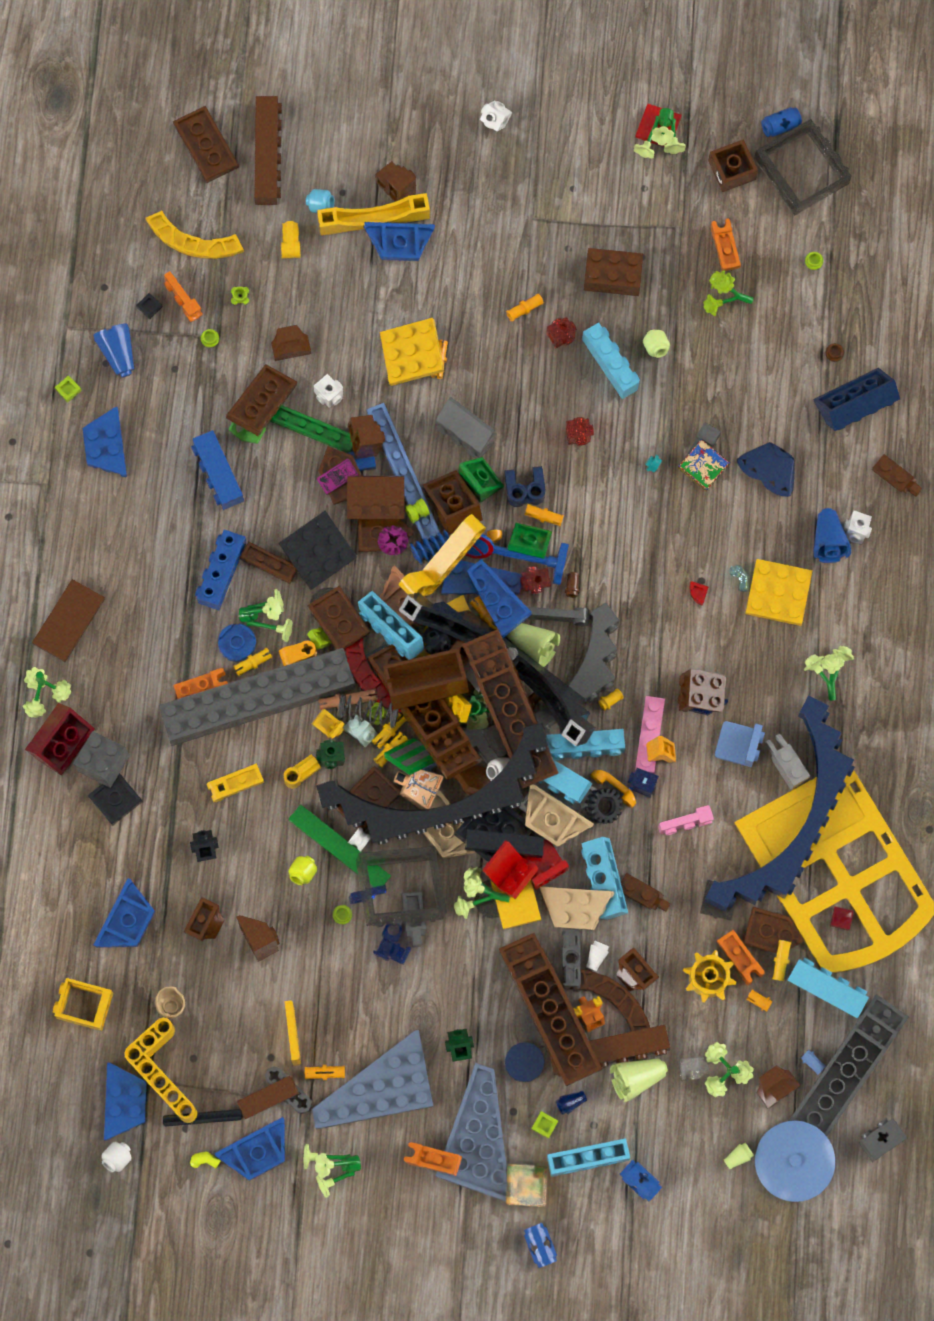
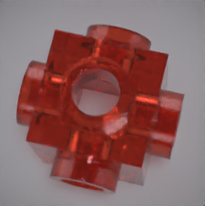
(561, 332)
(579, 431)
(535, 579)

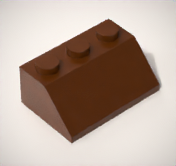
(375, 497)
(259, 936)

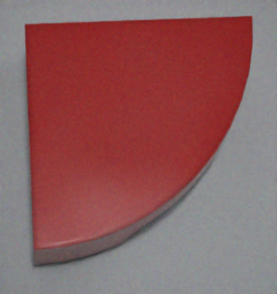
(698, 592)

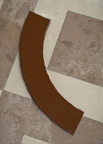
(617, 995)

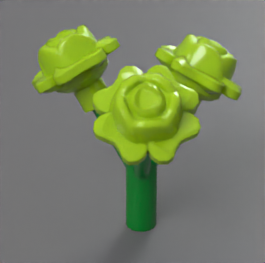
(723, 283)

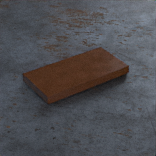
(206, 144)
(261, 400)
(68, 620)

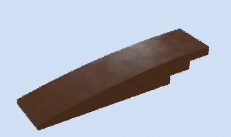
(506, 698)
(433, 724)
(550, 1009)

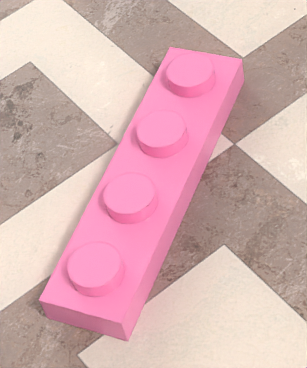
(649, 730)

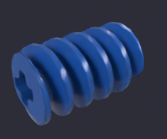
(429, 547)

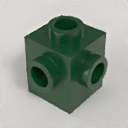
(330, 754)
(459, 1044)

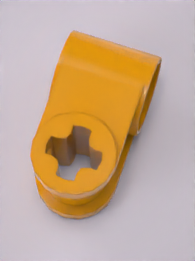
(297, 652)

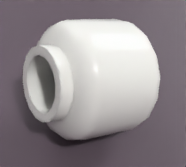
(495, 767)
(116, 1156)

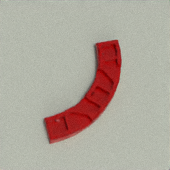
(364, 675)

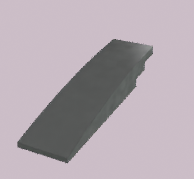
(851, 1065)

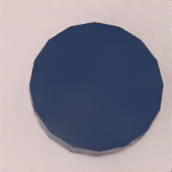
(524, 1062)

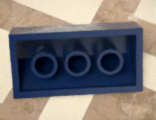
(857, 399)

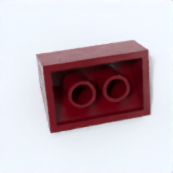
(60, 738)

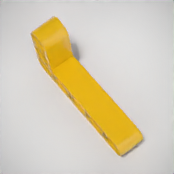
(445, 559)
(156, 1074)

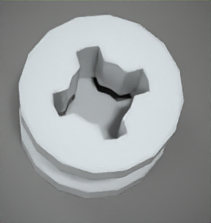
(360, 839)

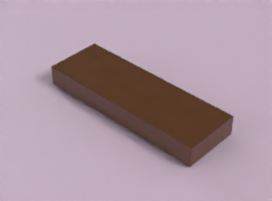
(268, 562)
(268, 1097)

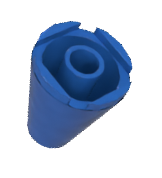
(117, 348)
(830, 538)

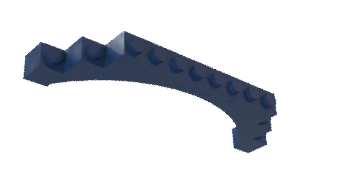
(830, 773)

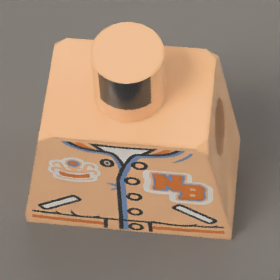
(419, 787)

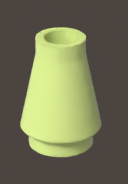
(738, 1156)

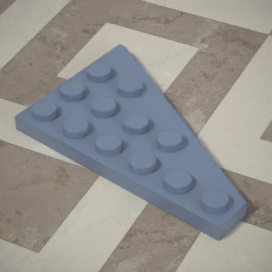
(479, 1138)

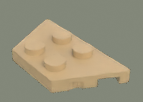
(553, 818)
(443, 838)
(575, 906)

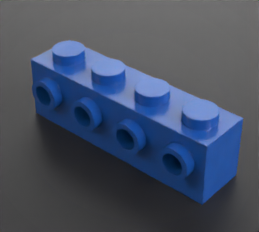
(217, 469)
(221, 569)

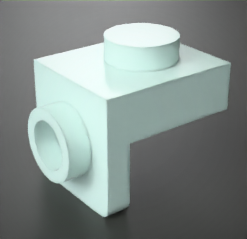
(360, 730)

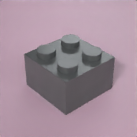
(101, 759)

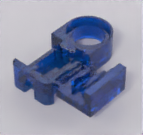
(391, 948)

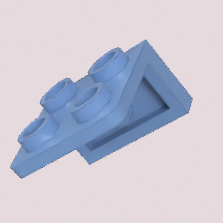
(739, 743)

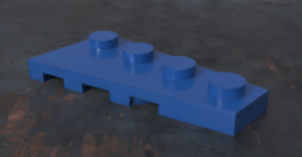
(459, 582)
(501, 603)

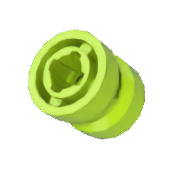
(417, 510)

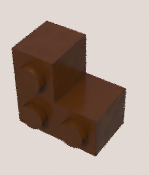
(396, 181)
(365, 436)

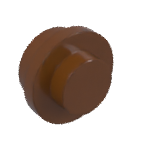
(834, 352)

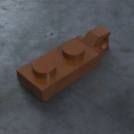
(896, 476)
(643, 893)

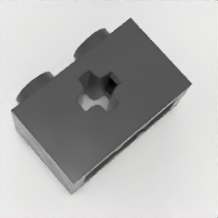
(876, 1149)

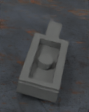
(413, 901)

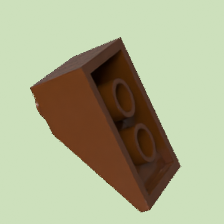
(452, 500)

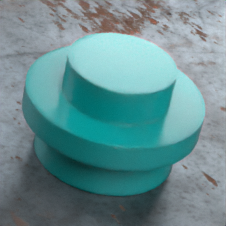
(653, 463)

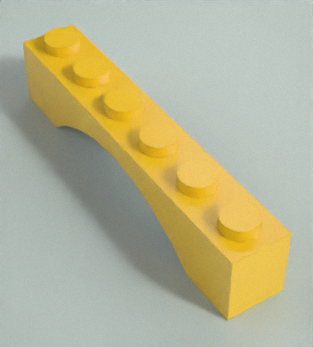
(341, 220)

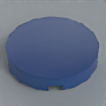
(237, 642)

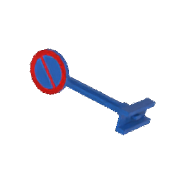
(485, 547)

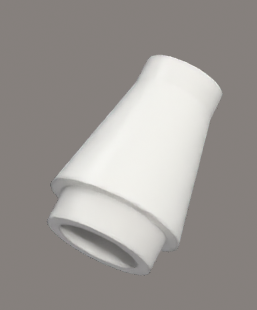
(596, 955)

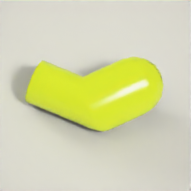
(204, 1157)

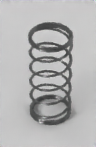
(393, 716)

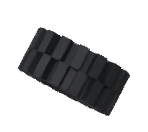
(593, 802)

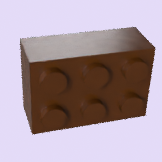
(613, 272)

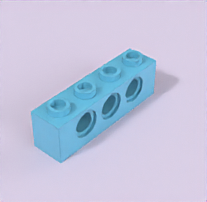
(591, 850)
(588, 1157)

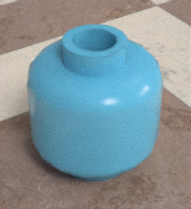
(319, 199)

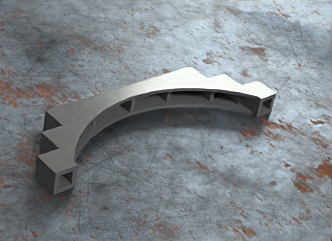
(589, 681)

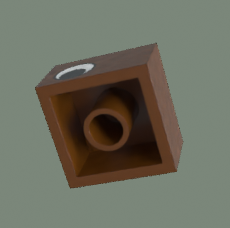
(733, 165)

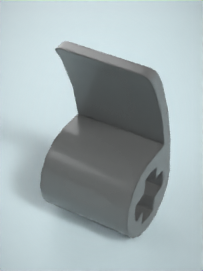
(708, 434)

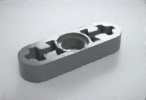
(302, 1096)

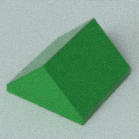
(480, 478)

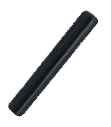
(204, 1117)

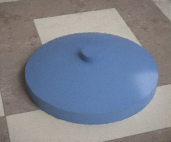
(795, 1161)

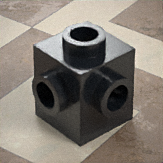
(435, 641)
(204, 845)

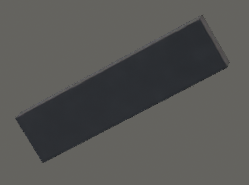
(492, 841)

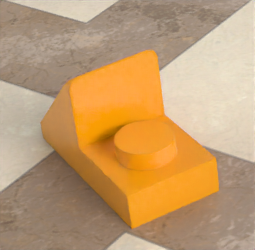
(661, 748)

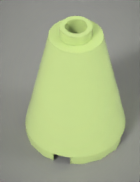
(535, 642)
(636, 1076)

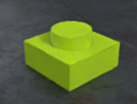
(68, 388)
(319, 638)
(544, 1125)

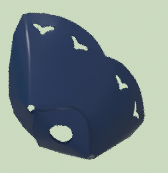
(771, 465)

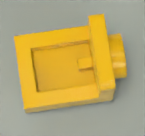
(328, 724)

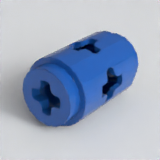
(771, 123)
(649, 1186)
(537, 1236)

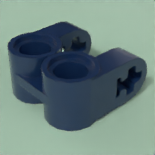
(525, 490)

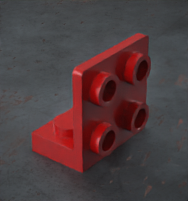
(549, 866)
(509, 870)

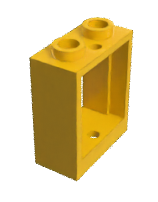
(102, 1010)

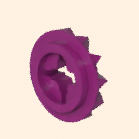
(391, 548)

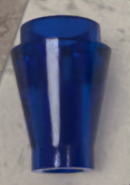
(570, 1102)

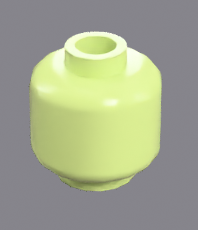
(656, 343)

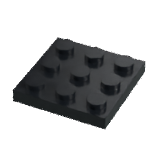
(317, 550)
(501, 822)

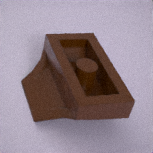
(290, 343)
(205, 921)
(635, 971)
(776, 1085)

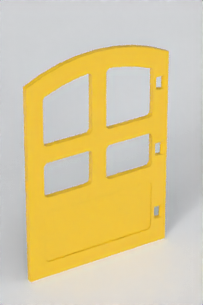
(777, 824)

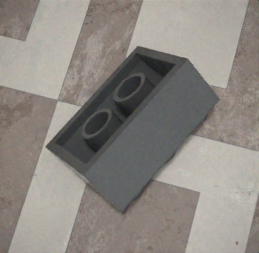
(465, 428)

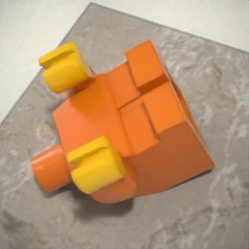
(590, 1013)

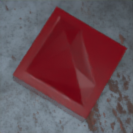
(841, 918)

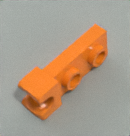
(725, 245)
(190, 307)
(200, 683)
(740, 956)
(434, 1159)

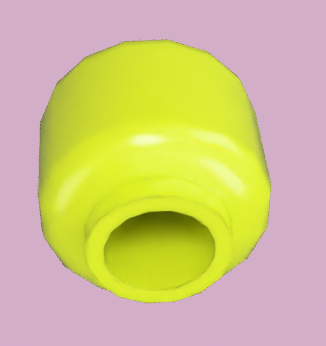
(302, 870)

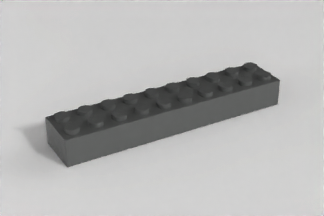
(257, 697)

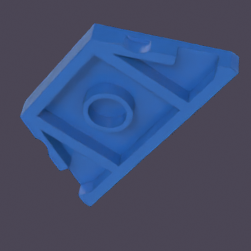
(399, 240)
(105, 443)
(126, 920)
(124, 1101)
(257, 1151)

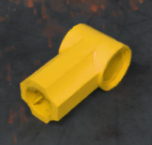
(291, 245)
(303, 770)

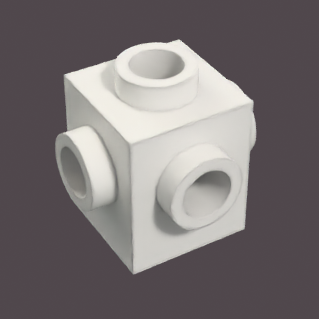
(495, 115)
(328, 391)
(857, 527)

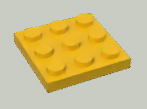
(411, 351)
(778, 592)

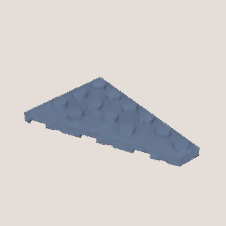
(385, 1088)

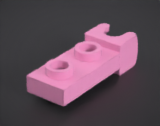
(702, 817)

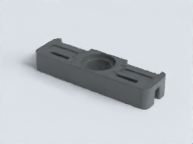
(571, 946)

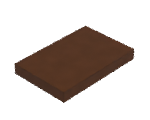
(339, 619)
(374, 788)

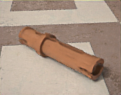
(333, 702)

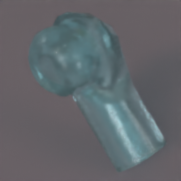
(742, 575)

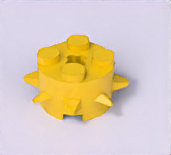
(719, 970)

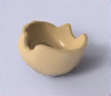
(170, 1002)

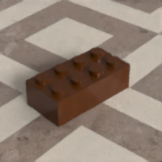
(426, 679)

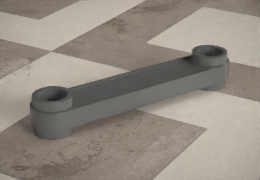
(578, 616)

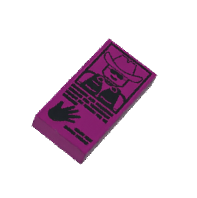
(336, 476)

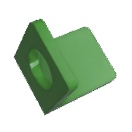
(245, 435)

